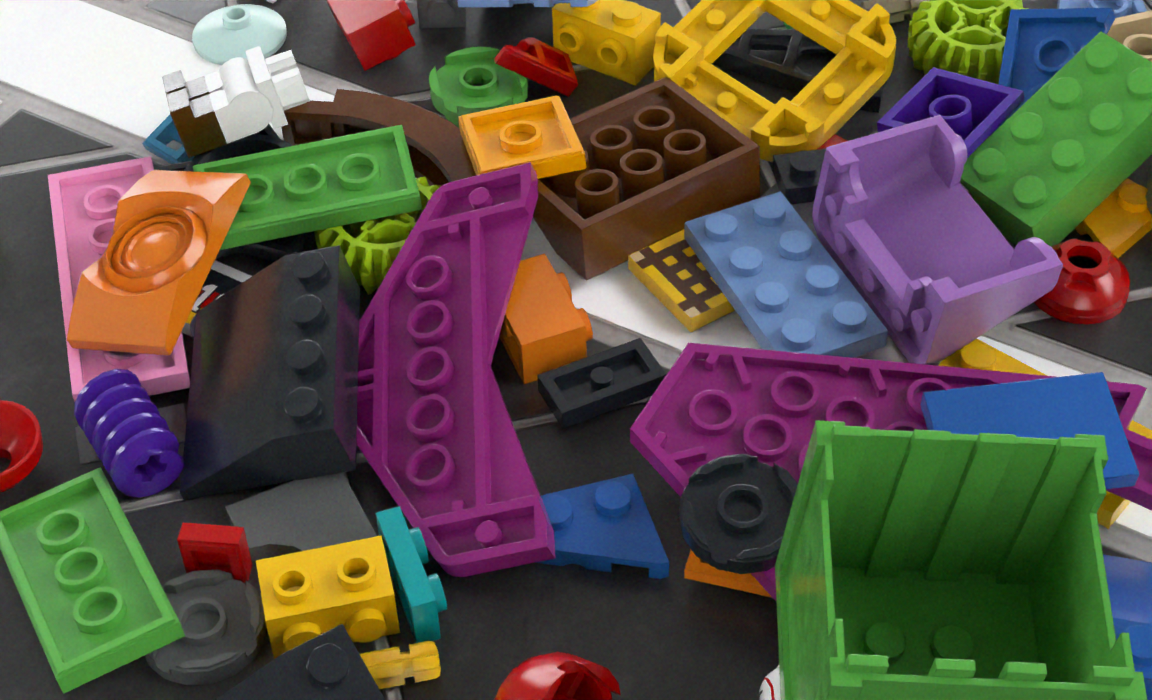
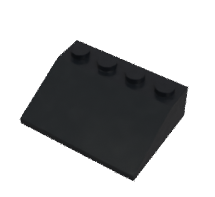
(275, 378)

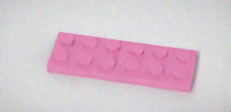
(83, 223)

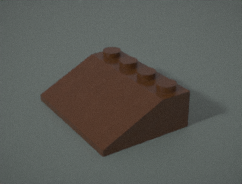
(647, 172)

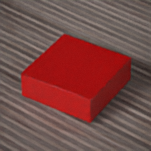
(215, 548)

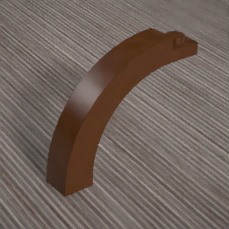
(432, 141)

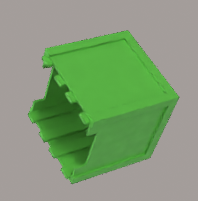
(948, 570)

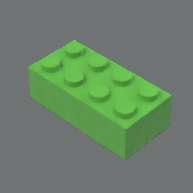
(1066, 145)

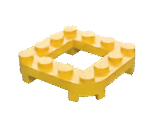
(862, 64)

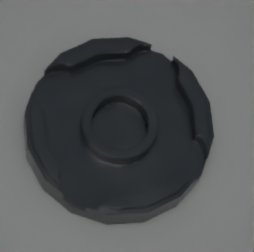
(732, 530)

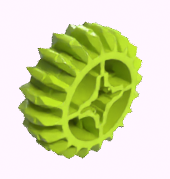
(961, 36)
(374, 243)

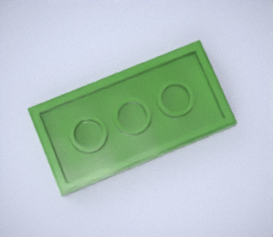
(321, 185)
(85, 580)

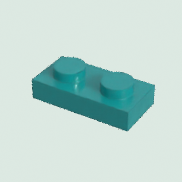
(419, 594)

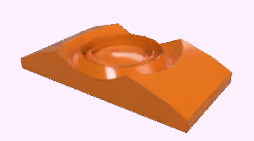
(155, 261)

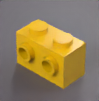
(608, 37)
(327, 588)

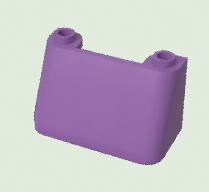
(921, 243)

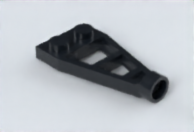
(787, 75)

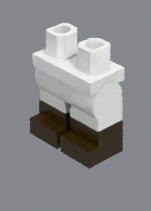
(234, 100)

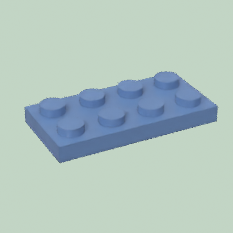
(784, 280)

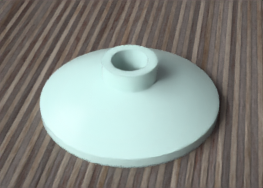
(236, 29)

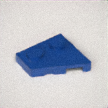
(605, 526)

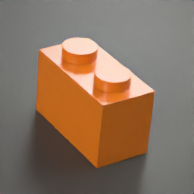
(541, 321)

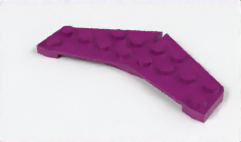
(427, 384)

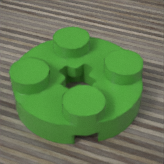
(453, 83)

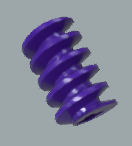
(128, 433)

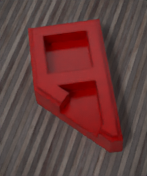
(540, 63)

